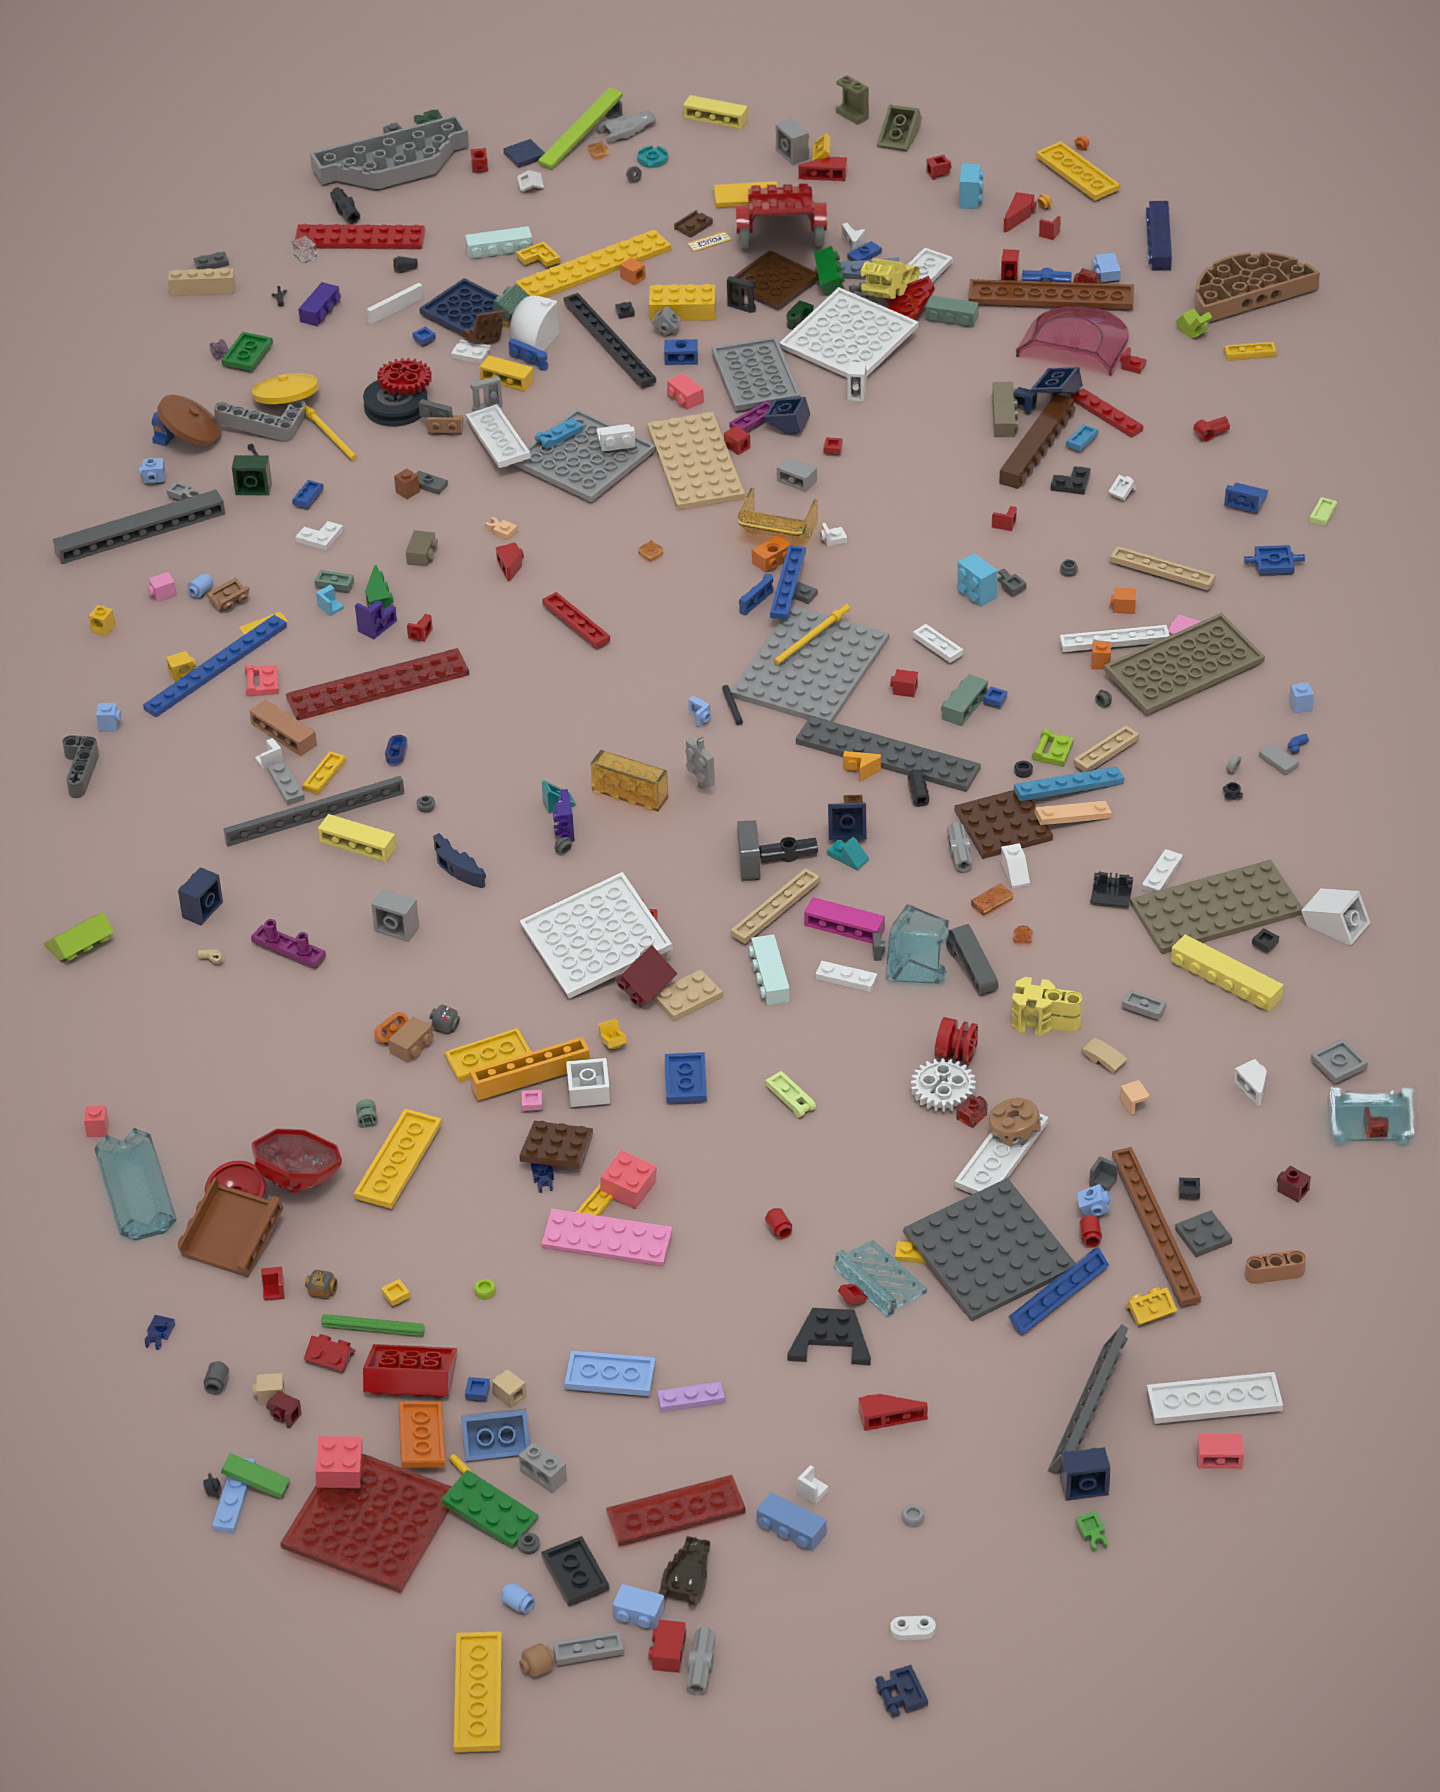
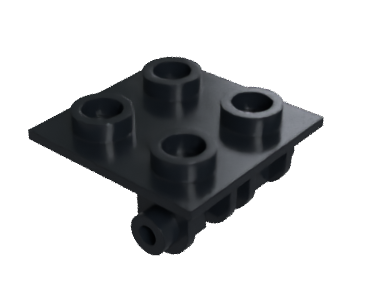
(1111, 890)

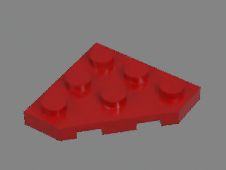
(913, 298)

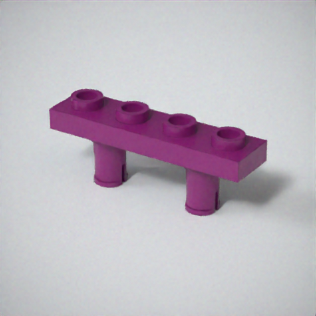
(294, 948)

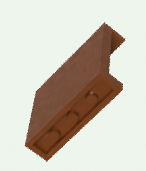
(229, 1228)

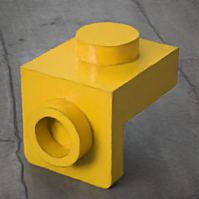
(611, 1034)

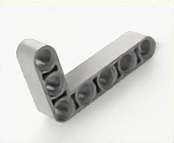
(261, 423)

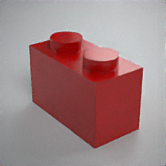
(1010, 265)
(668, 1646)

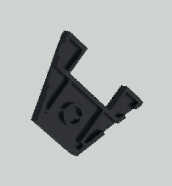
(831, 1328)

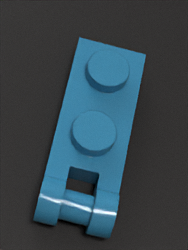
(559, 433)

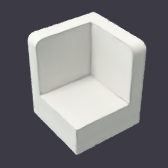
(529, 180)
(272, 756)
(810, 1487)

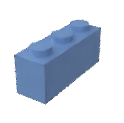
(791, 1521)

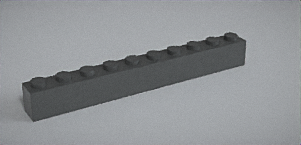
(138, 526)

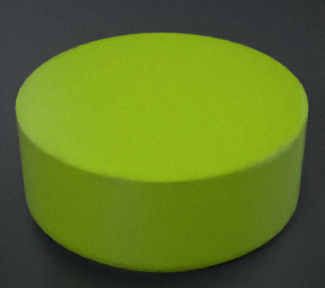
(484, 1289)

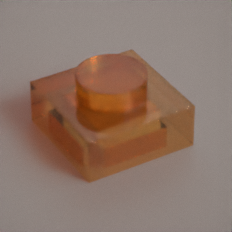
(598, 149)
(650, 550)

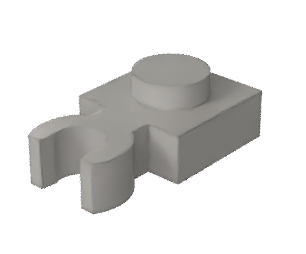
(181, 491)

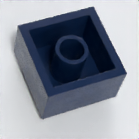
(200, 896)
(1085, 1473)

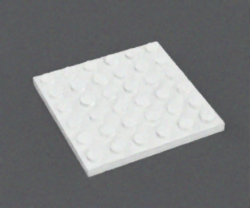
(847, 331)
(594, 934)

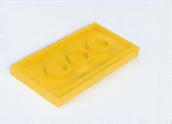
(735, 194)
(486, 1052)

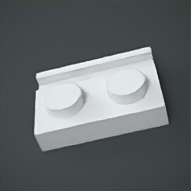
(471, 353)

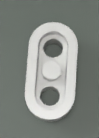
(912, 1628)

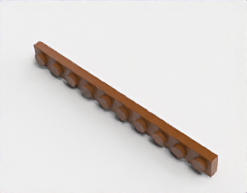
(1156, 1227)

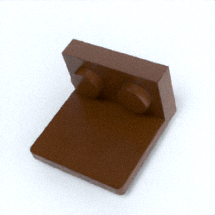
(486, 329)

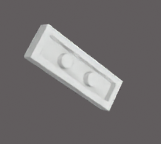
(938, 643)
(1162, 871)
(846, 976)

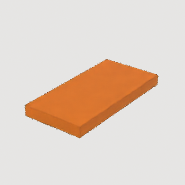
(421, 1435)

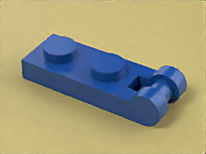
(528, 354)
(756, 595)

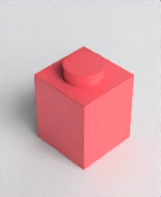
(96, 1121)

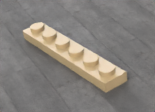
(1162, 568)
(775, 906)

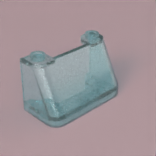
(916, 947)
(1347, 1115)

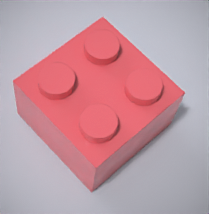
(628, 1179)
(339, 1462)

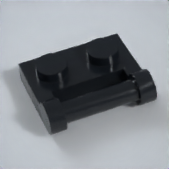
(736, 296)

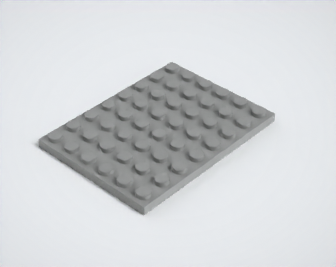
(818, 675)

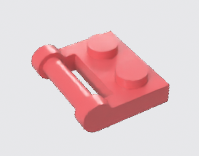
(268, 680)

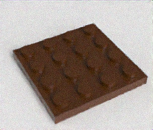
(777, 278)
(1001, 822)

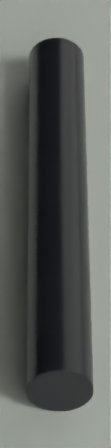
(733, 707)

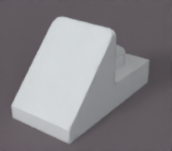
(853, 238)

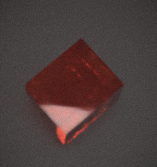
(1375, 1126)

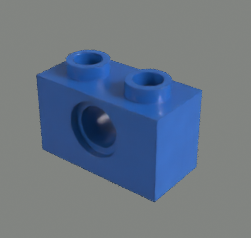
(681, 352)

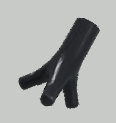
(279, 296)

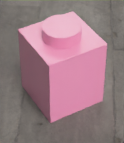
(161, 587)

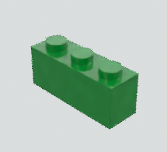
(829, 269)

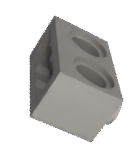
(542, 1467)

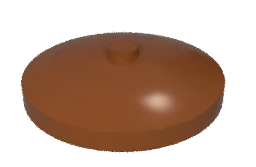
(188, 420)

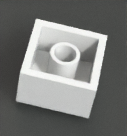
(588, 1082)

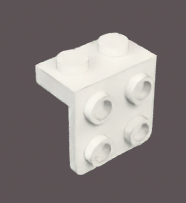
(616, 437)

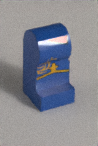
(162, 435)

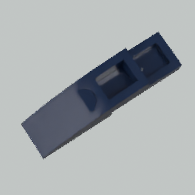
(456, 864)

